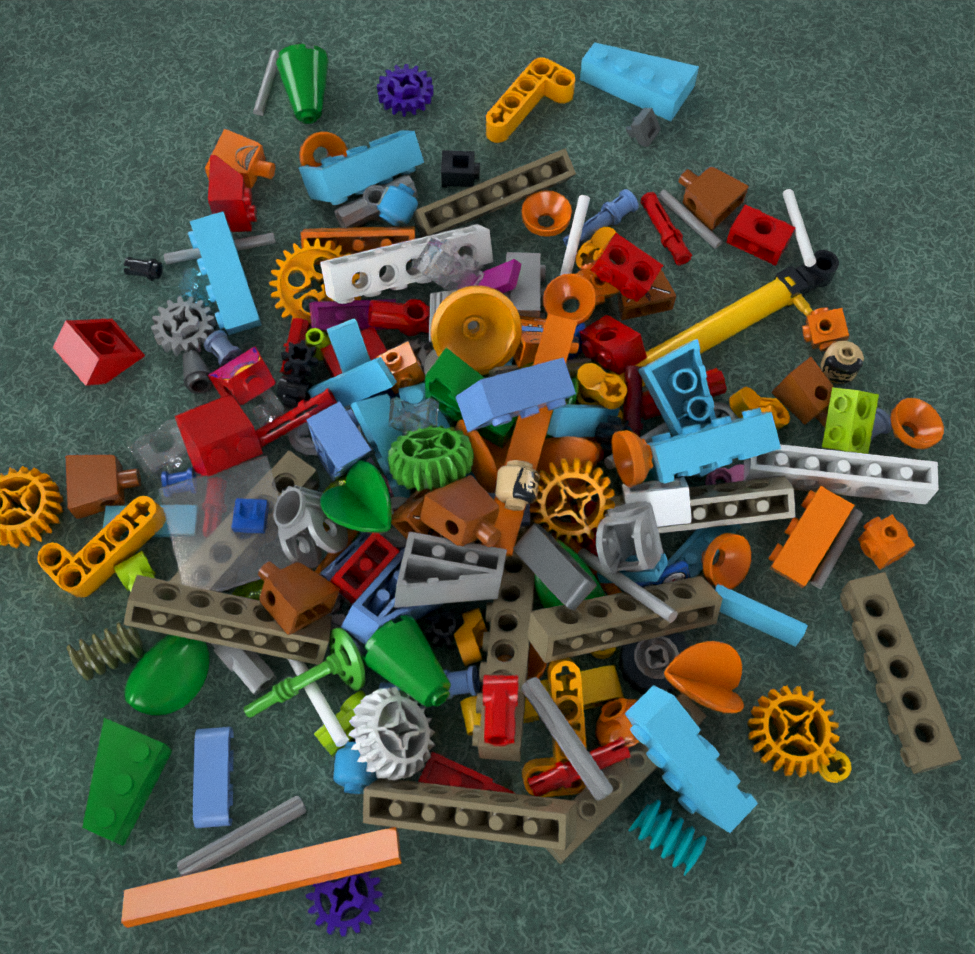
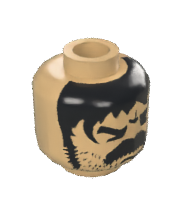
(842, 362)
(517, 485)

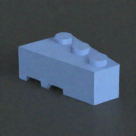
(515, 394)
(337, 440)
(377, 605)

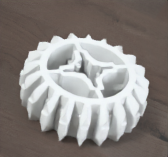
(395, 741)

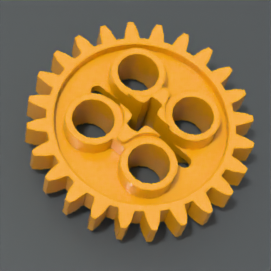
(302, 262)

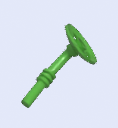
(338, 661)

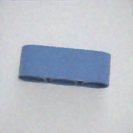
(212, 777)

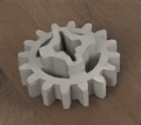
(183, 325)

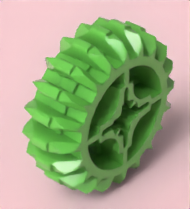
(430, 458)

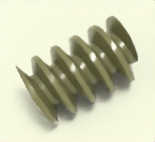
(106, 651)

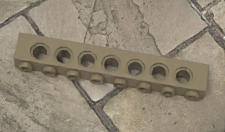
(508, 643)

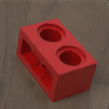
(629, 262)

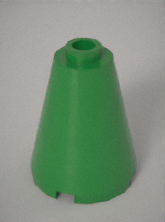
(304, 79)
(407, 661)

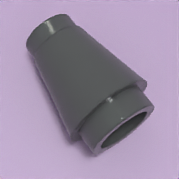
(195, 373)

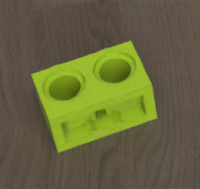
(850, 420)

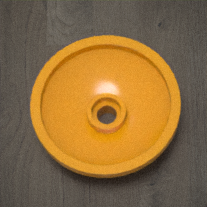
(492, 340)

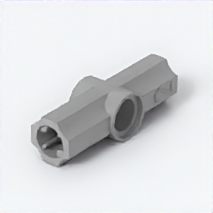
(365, 208)
(247, 666)

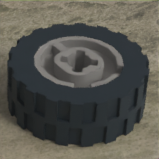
(646, 661)

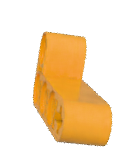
(537, 80)
(106, 542)
(575, 719)

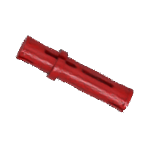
(669, 234)
(323, 401)
(564, 774)

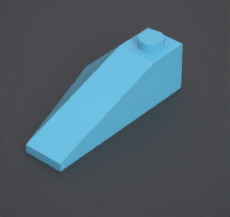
(374, 420)

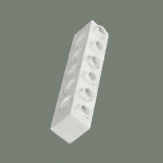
(339, 271)
(848, 473)

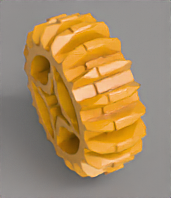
(31, 487)
(582, 494)
(802, 740)

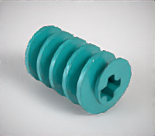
(669, 835)

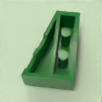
(451, 377)
(122, 780)

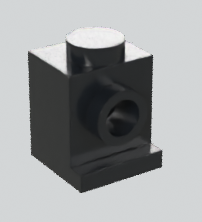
(459, 168)

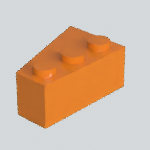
(810, 536)

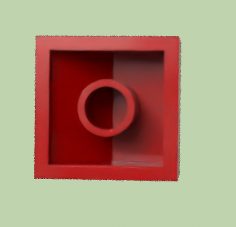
(229, 195)
(96, 349)
(218, 436)

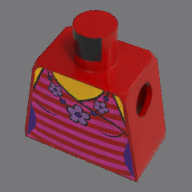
(243, 376)

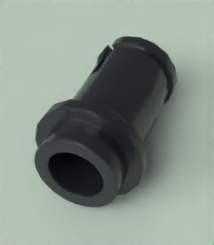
(151, 269)

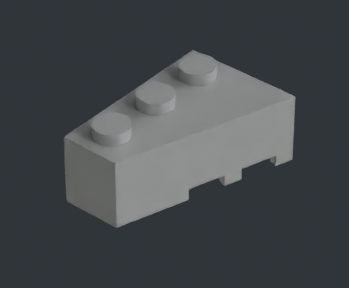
(528, 294)
(442, 572)

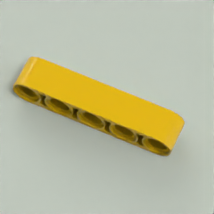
(597, 687)

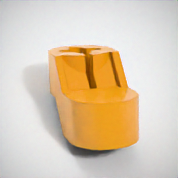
(592, 248)
(601, 386)
(748, 399)
(470, 636)

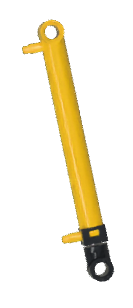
(785, 290)

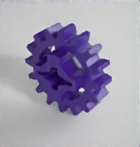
(407, 88)
(337, 912)

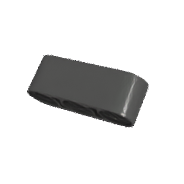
(554, 566)

